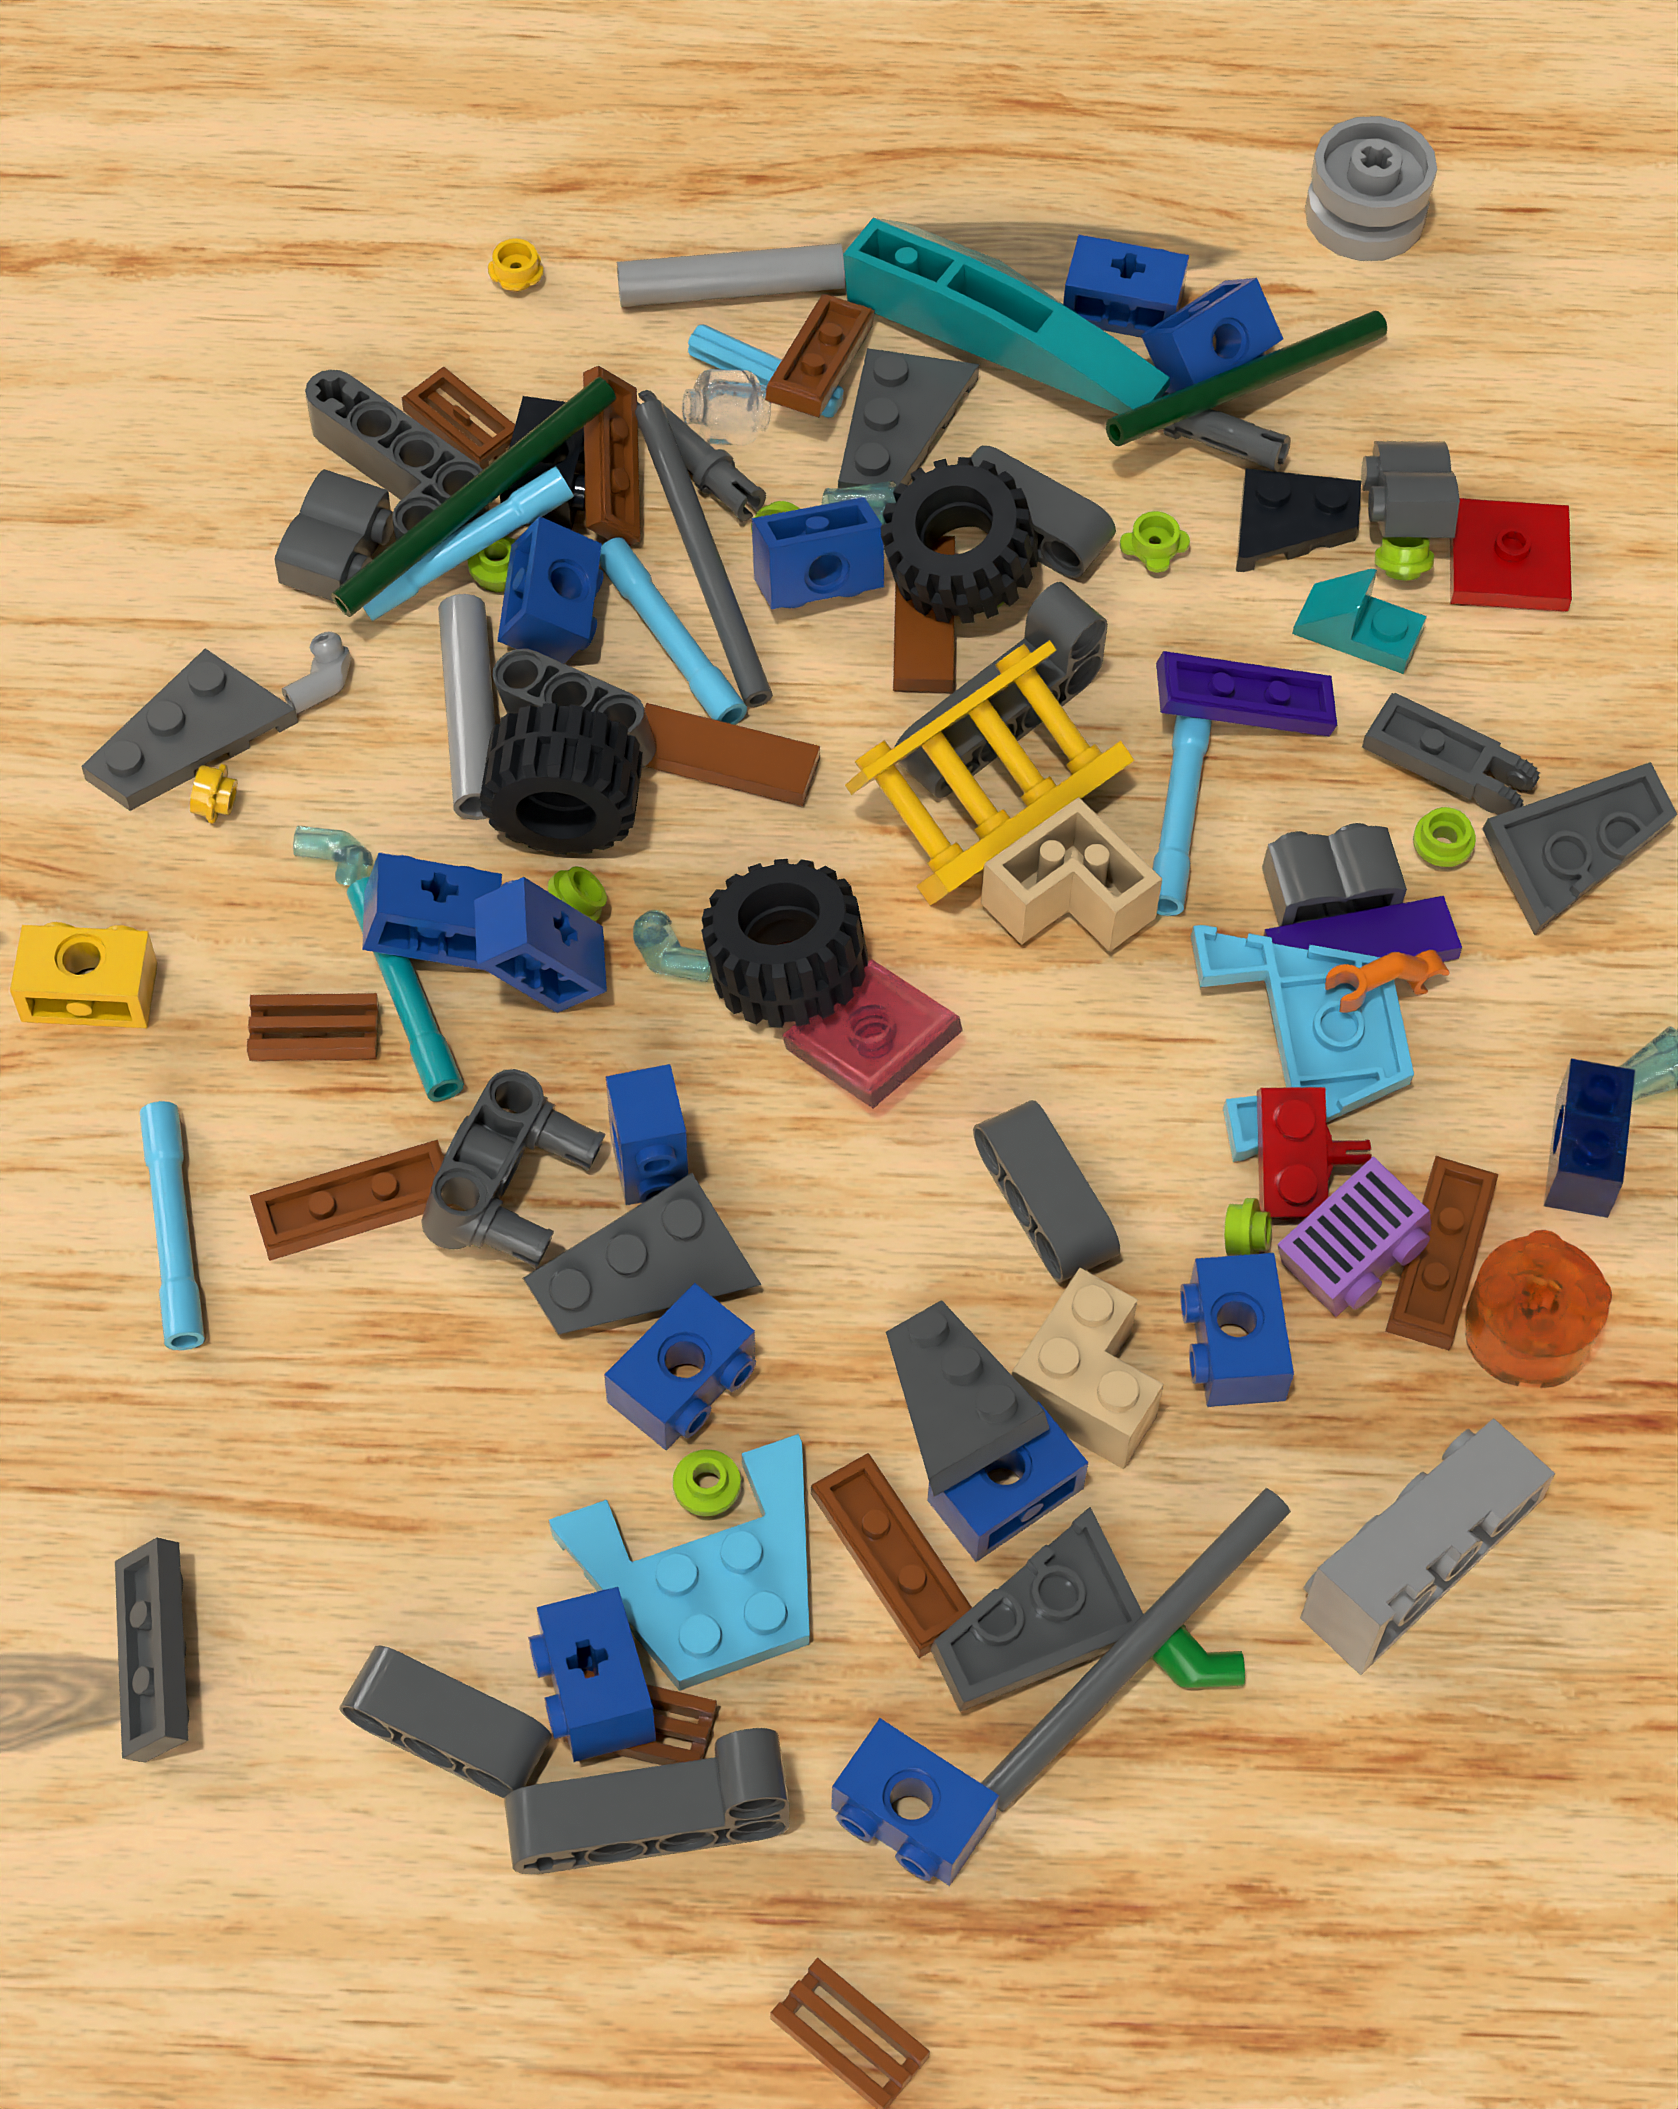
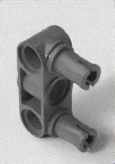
(485, 1160)

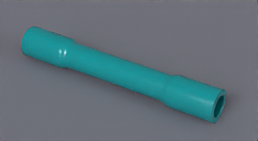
(427, 1045)

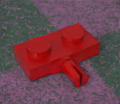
(1298, 1151)

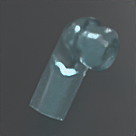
(337, 846)
(663, 951)

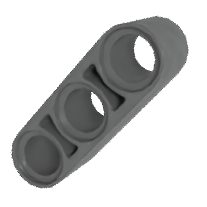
(1066, 524)
(534, 679)
(1046, 1190)
(445, 1722)

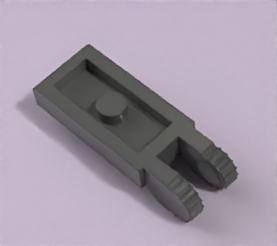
(1450, 754)

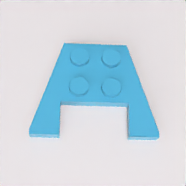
(1349, 1053)
(716, 1597)

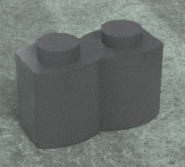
(1411, 489)
(333, 534)
(1332, 874)

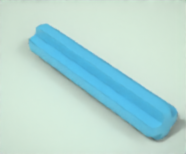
(732, 354)

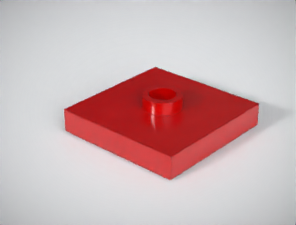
(1511, 555)

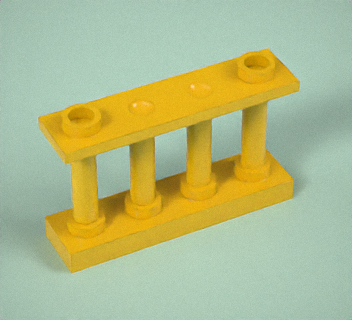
(995, 829)

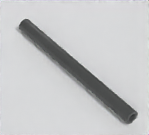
(703, 554)
(1136, 1647)

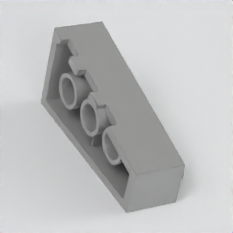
(1423, 1543)

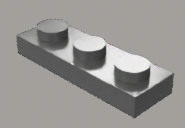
(151, 1650)

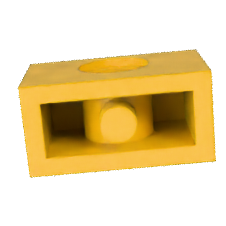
(111, 995)

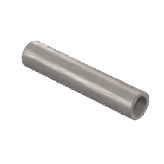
(731, 275)
(466, 697)

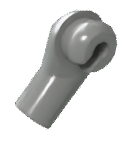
(326, 673)

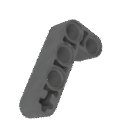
(387, 446)
(1079, 642)
(652, 1809)

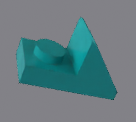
(1350, 620)

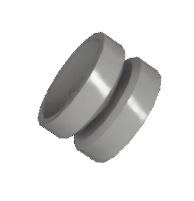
(1370, 188)

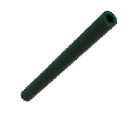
(1245, 378)
(473, 497)

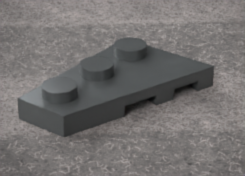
(899, 413)
(187, 724)
(1576, 839)
(642, 1262)
(959, 1397)
(1044, 1619)

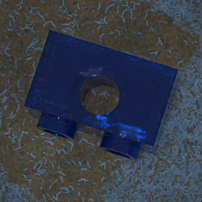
(1589, 1138)

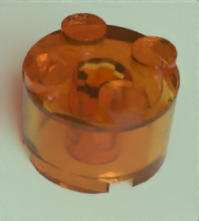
(1536, 1310)

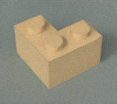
(1074, 867)
(1077, 1374)

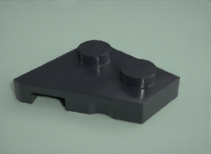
(1294, 515)

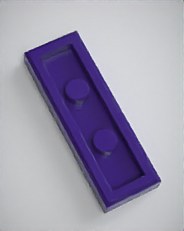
(1246, 694)
(1379, 931)

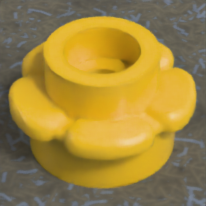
(515, 265)
(213, 792)

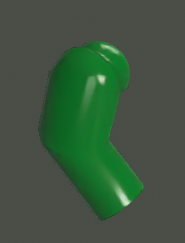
(1194, 1667)

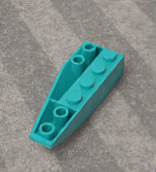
(993, 314)

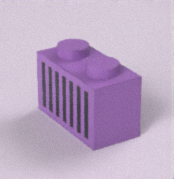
(1356, 1238)

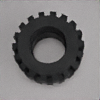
(951, 500)
(561, 779)
(790, 978)

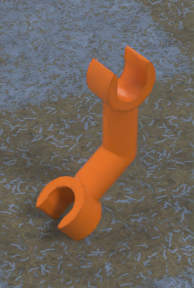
(1382, 970)

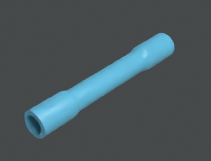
(521, 508)
(704, 678)
(1172, 860)
(178, 1289)

